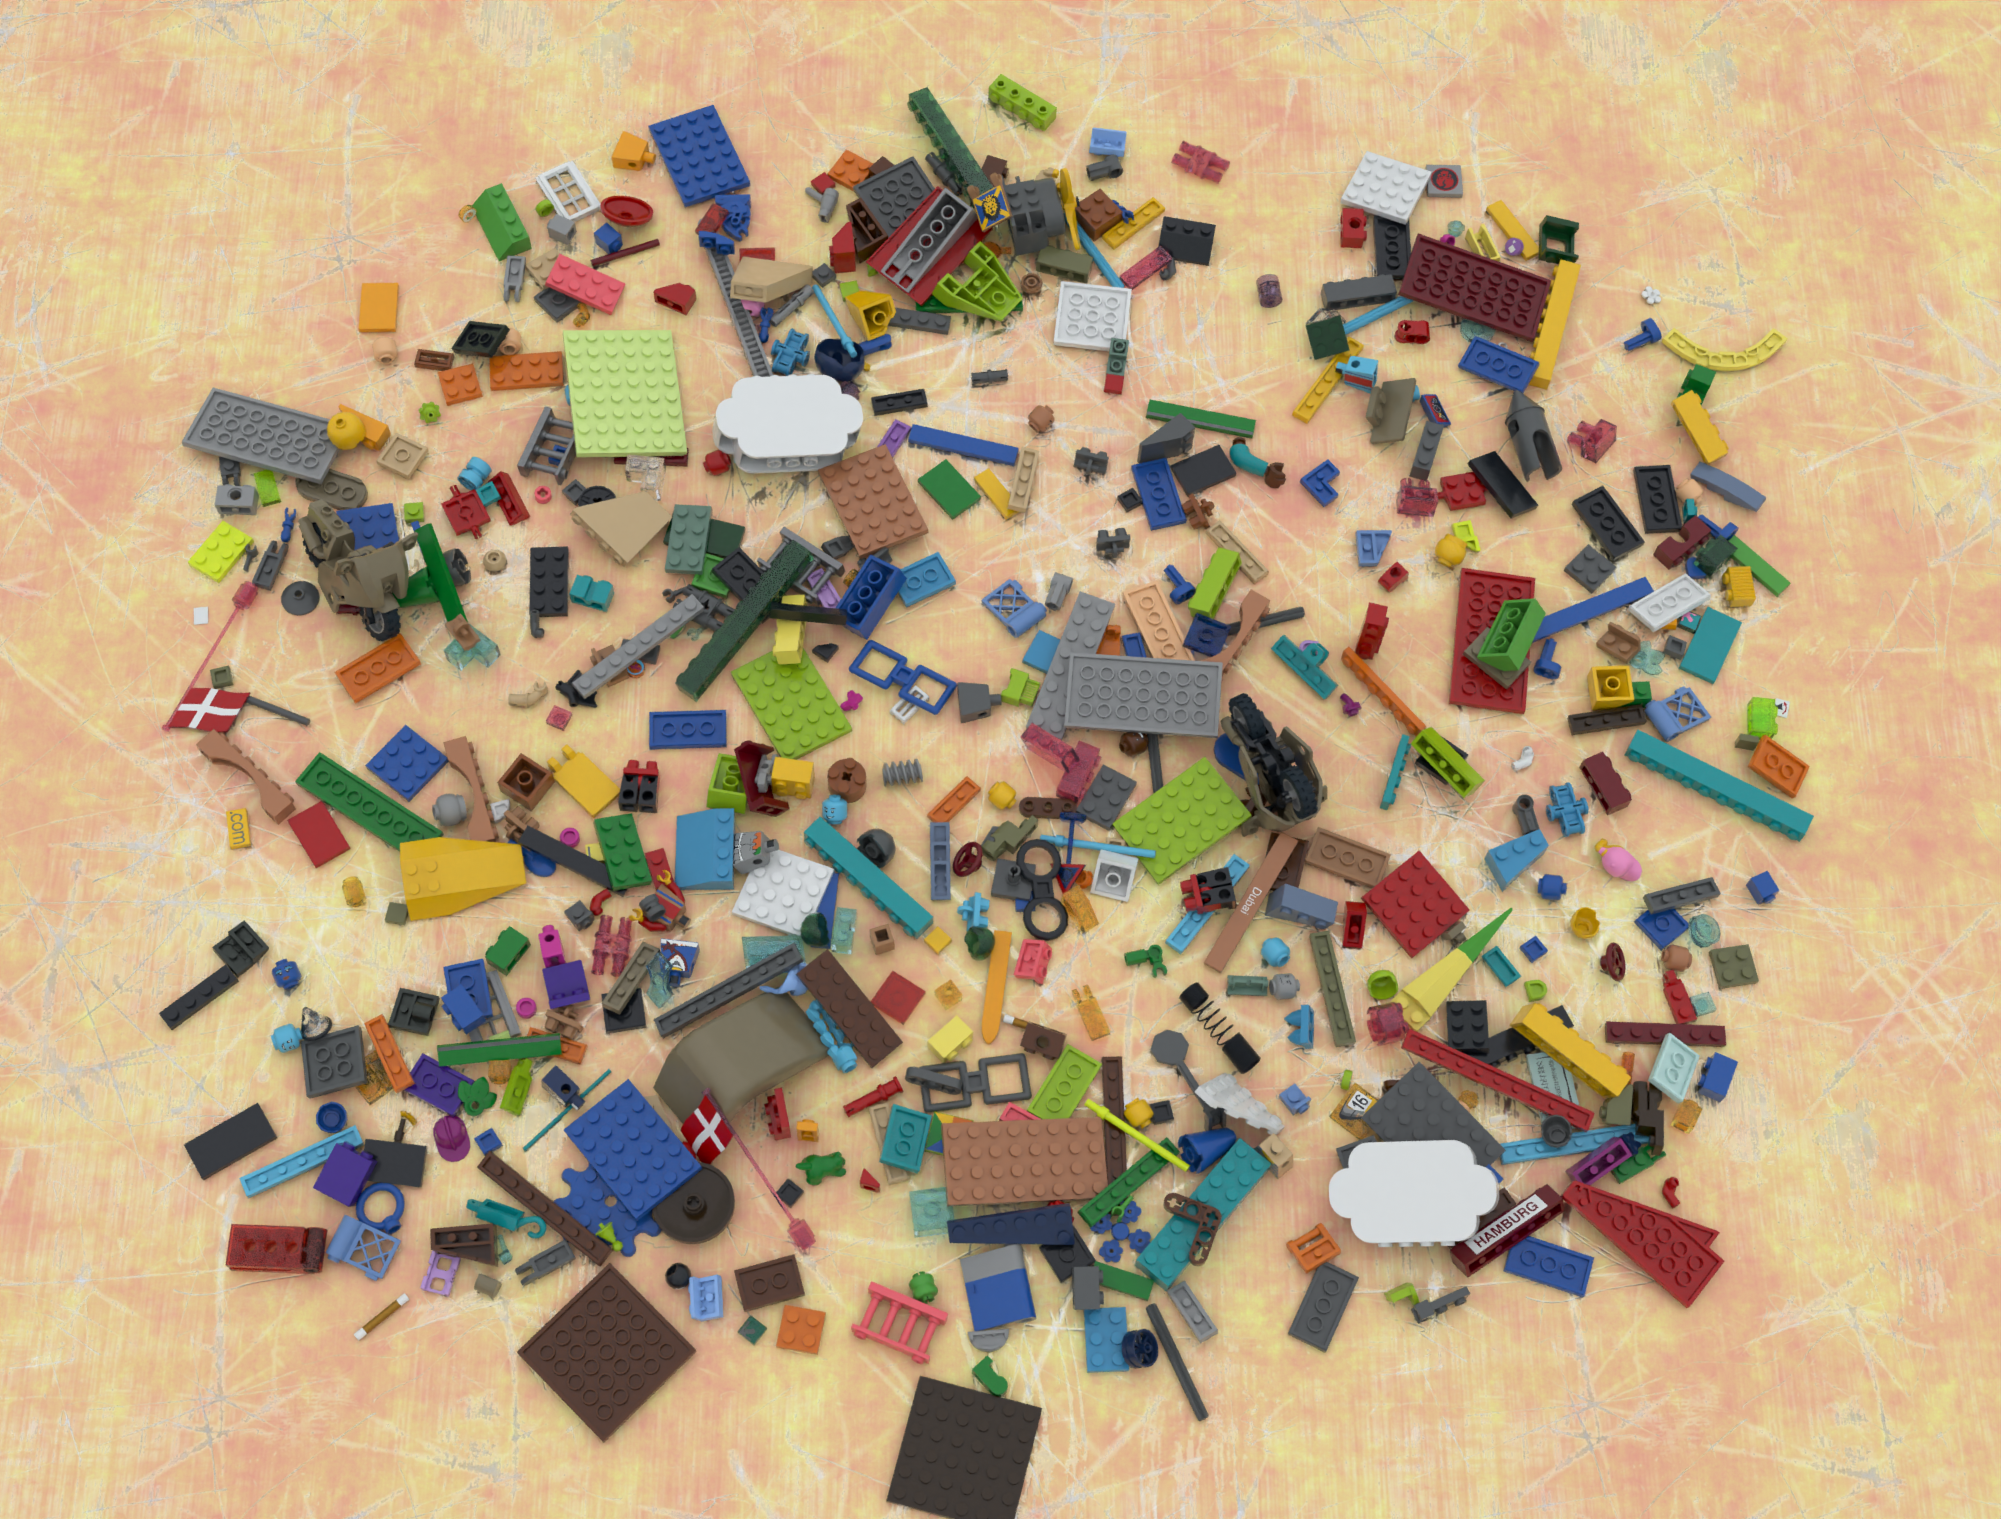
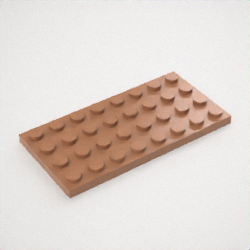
(1023, 1161)

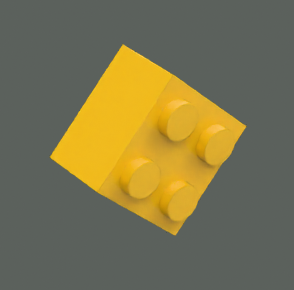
(793, 778)

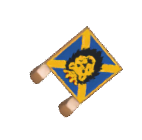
(991, 205)

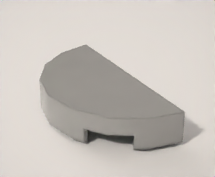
(989, 1339)

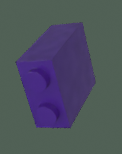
(345, 1173)

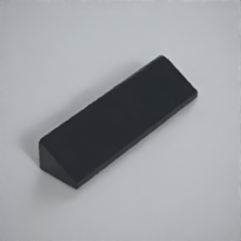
(808, 613)

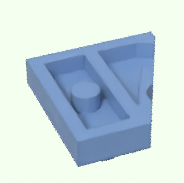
(1371, 546)

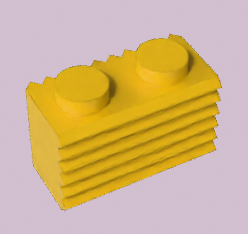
(1739, 586)

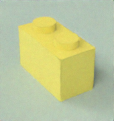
(950, 1040)

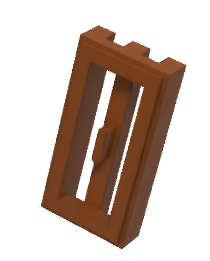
(434, 363)

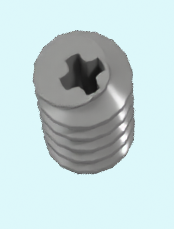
(902, 772)

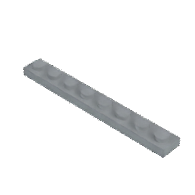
(638, 646)

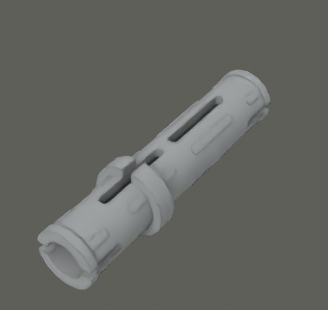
(796, 301)

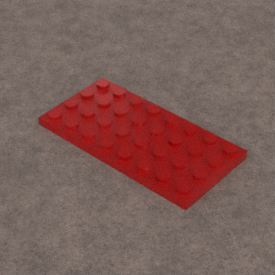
(1478, 605)

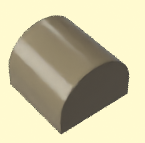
(487, 1285)

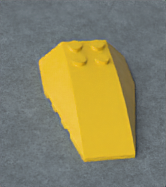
(456, 874)

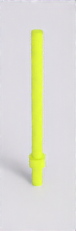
(1104, 1113)

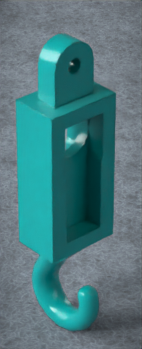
(505, 1216)

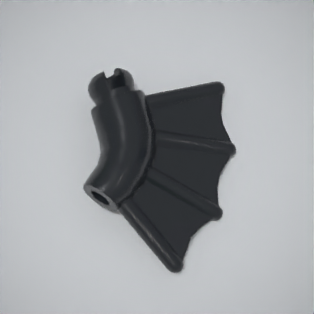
(573, 695)

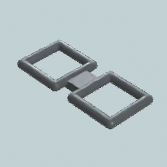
(978, 1082)

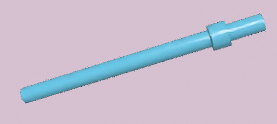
(846, 341)
(1060, 840)

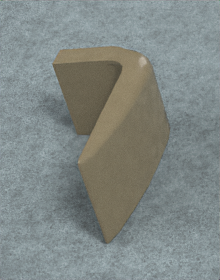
(740, 1055)

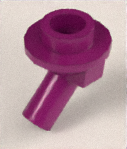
(1351, 708)

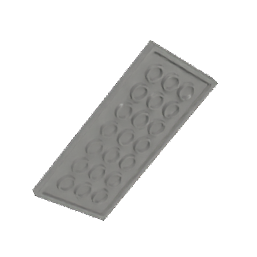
(263, 435)
(1143, 695)

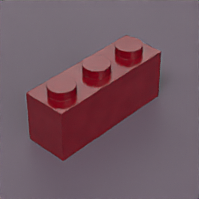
(1605, 783)

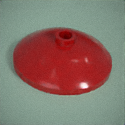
(626, 211)

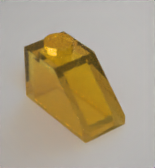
(1079, 909)

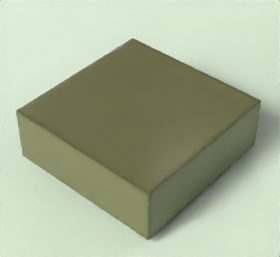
(221, 677)
(1746, 742)
(396, 913)

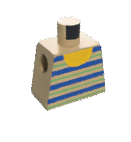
(1277, 1154)

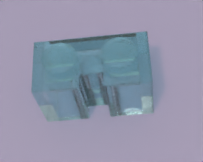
(843, 930)

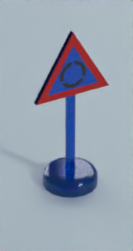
(1070, 872)

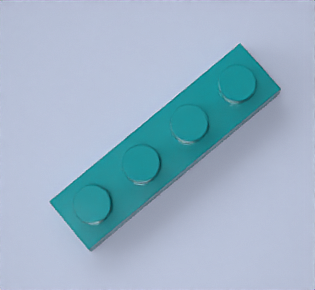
(1394, 779)

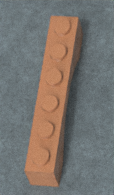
(1251, 611)
(219, 751)
(460, 757)

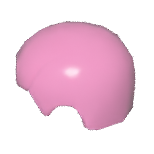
(754, 306)

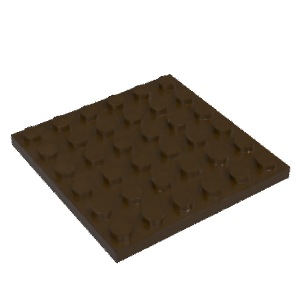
(963, 1453)

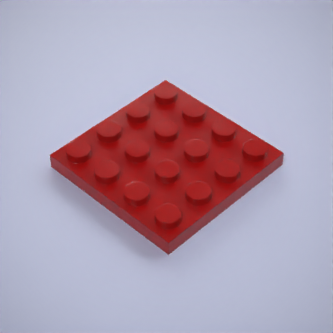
(1415, 904)

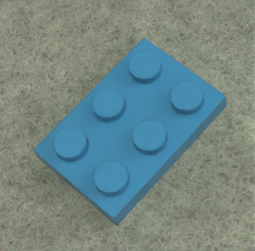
(925, 579)
(1104, 1339)

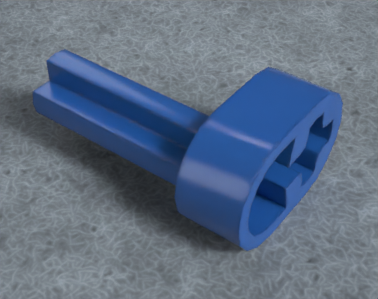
(1650, 334)
(1727, 532)
(1184, 589)
(1544, 666)

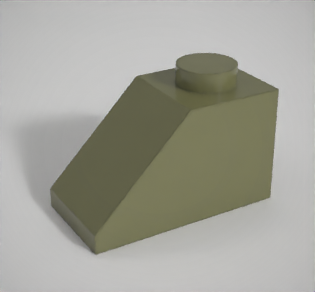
(1618, 1109)

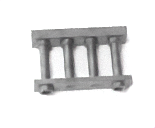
(535, 449)
(820, 558)

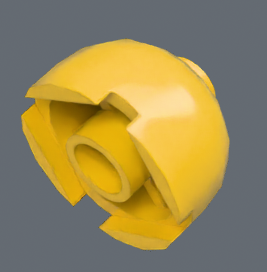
(345, 430)

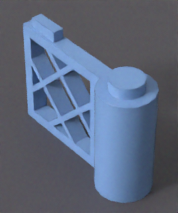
(1024, 617)
(1667, 720)
(346, 1240)

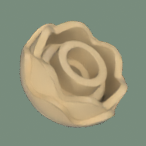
(496, 565)

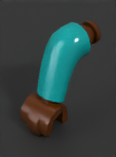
(1245, 460)

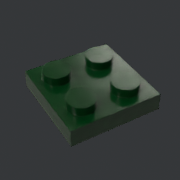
(1327, 337)

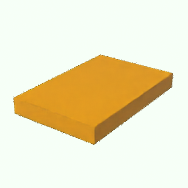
(378, 307)

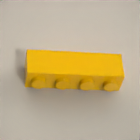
(1699, 427)

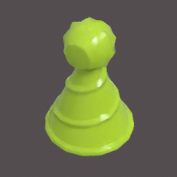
(607, 1233)

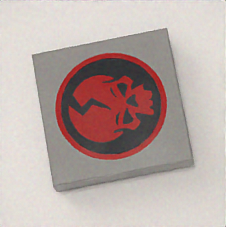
(1445, 181)

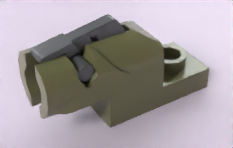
(1007, 837)

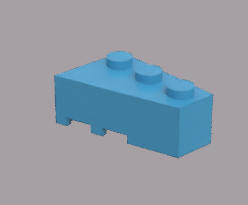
(1514, 857)

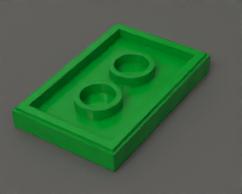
(949, 489)

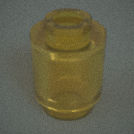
(353, 891)

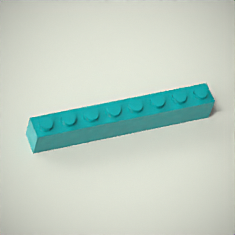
(868, 878)

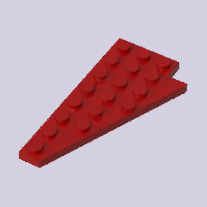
(1661, 1244)

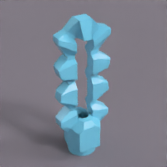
(843, 1057)

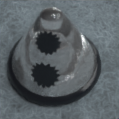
(314, 1025)

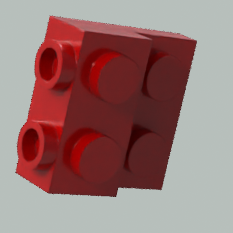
(777, 1110)

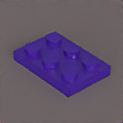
(437, 1085)

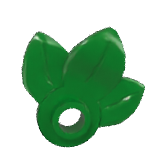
(477, 1093)

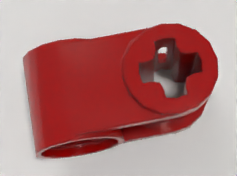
(1414, 332)

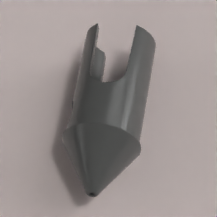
(1532, 437)

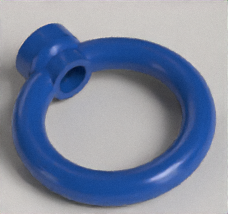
(389, 1224)

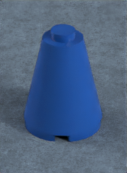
(1205, 1147)

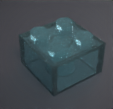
(930, 1212)

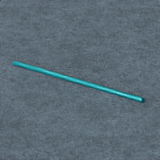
(566, 1110)

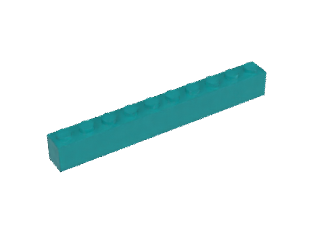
(1719, 786)

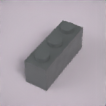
(1426, 451)

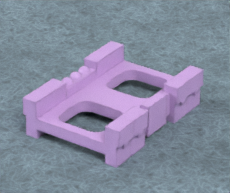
(434, 1272)

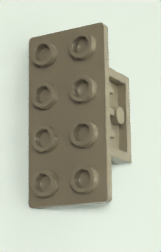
(1390, 410)

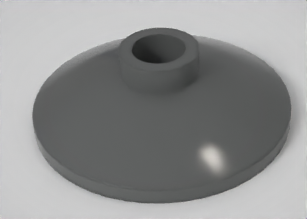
(300, 605)

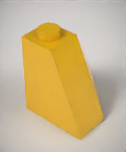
(871, 312)

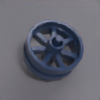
(1136, 1349)

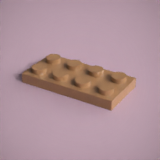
(1347, 858)

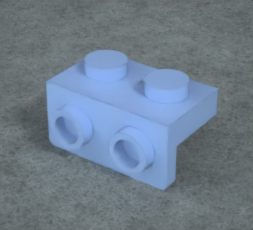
(1107, 142)
(706, 1298)

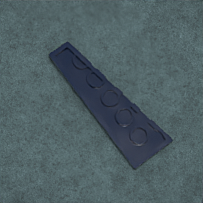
(1029, 1226)

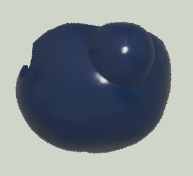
(836, 362)

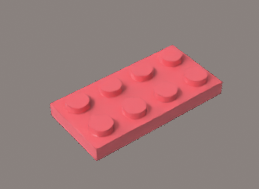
(585, 284)

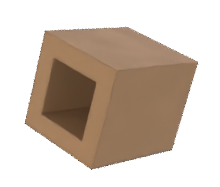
(882, 939)

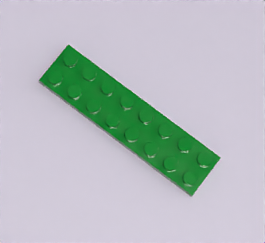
(364, 803)

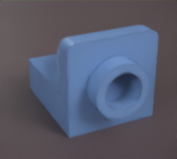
(1295, 1100)

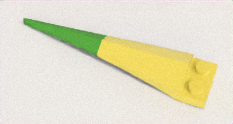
(1429, 990)

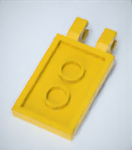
(584, 781)

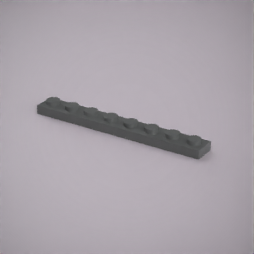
(728, 990)

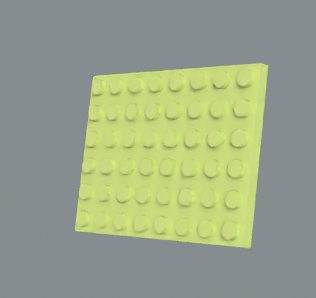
(624, 393)

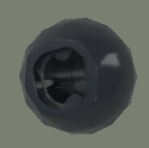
(678, 1276)

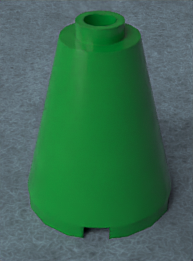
(420, 590)

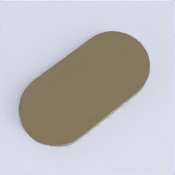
(337, 490)

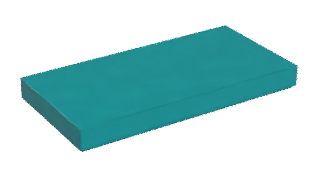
(1710, 645)

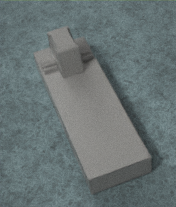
(1192, 1312)

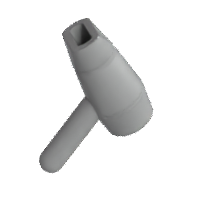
(828, 202)

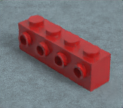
(1372, 631)

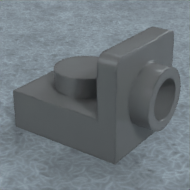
(579, 916)

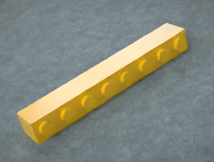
(1554, 321)

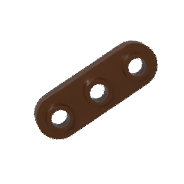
(1038, 807)

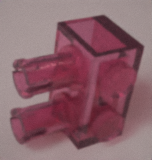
(1597, 439)
(1416, 500)

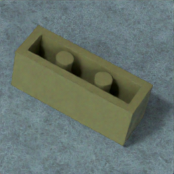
(1064, 264)

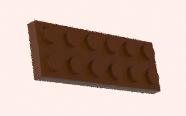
(849, 1008)

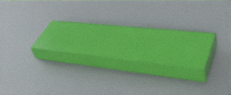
(1759, 568)

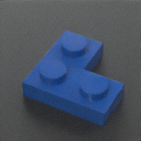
(1317, 482)

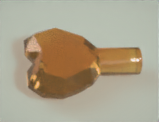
(996, 249)

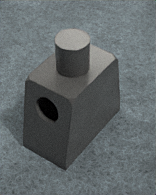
(975, 701)

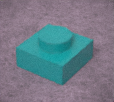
(488, 494)
(1689, 510)

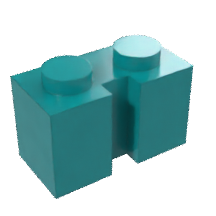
(592, 594)

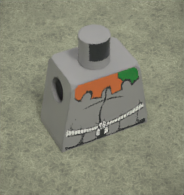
(752, 850)

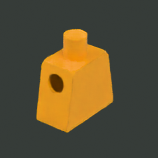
(632, 153)

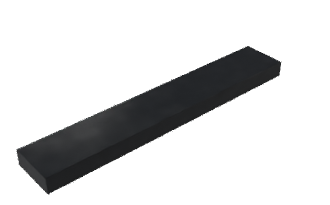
(567, 857)

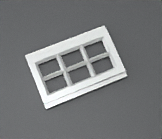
(578, 179)

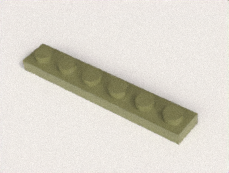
(1332, 989)

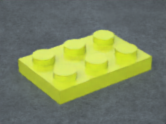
(220, 551)

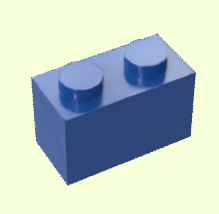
(463, 1009)
(1717, 1076)

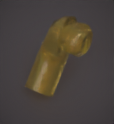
(583, 316)

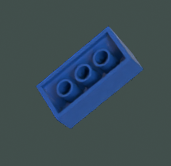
(870, 595)

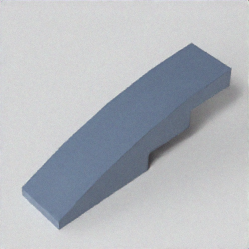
(1729, 486)
(940, 860)

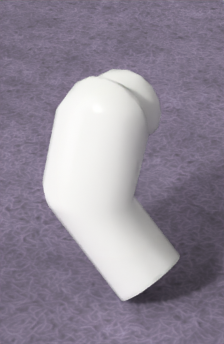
(1525, 760)

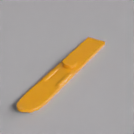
(995, 985)

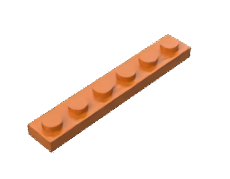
(1382, 691)

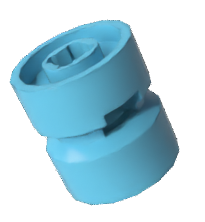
(476, 472)

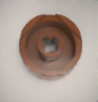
(845, 771)

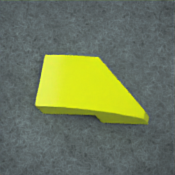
(1465, 532)

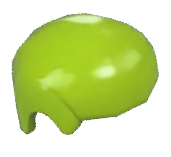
(1382, 984)

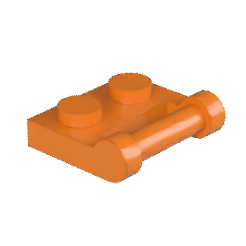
(1318, 1252)

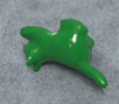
(818, 1167)

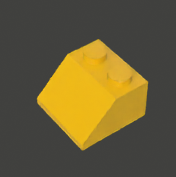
(1610, 687)

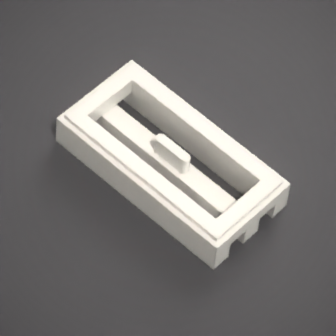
(899, 716)

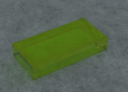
(267, 487)

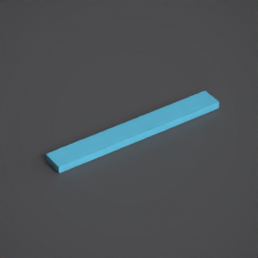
(1580, 1143)

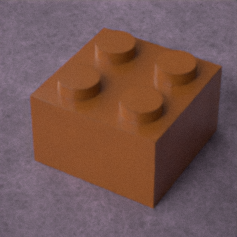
(1097, 214)
(526, 782)

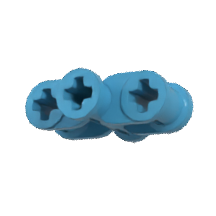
(790, 352)
(1567, 809)

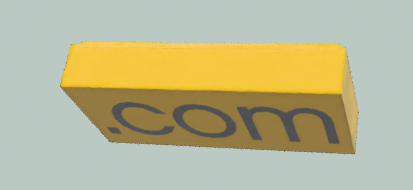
(238, 828)

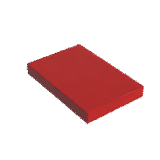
(318, 834)

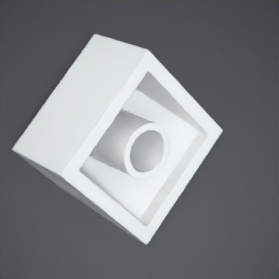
(1114, 875)

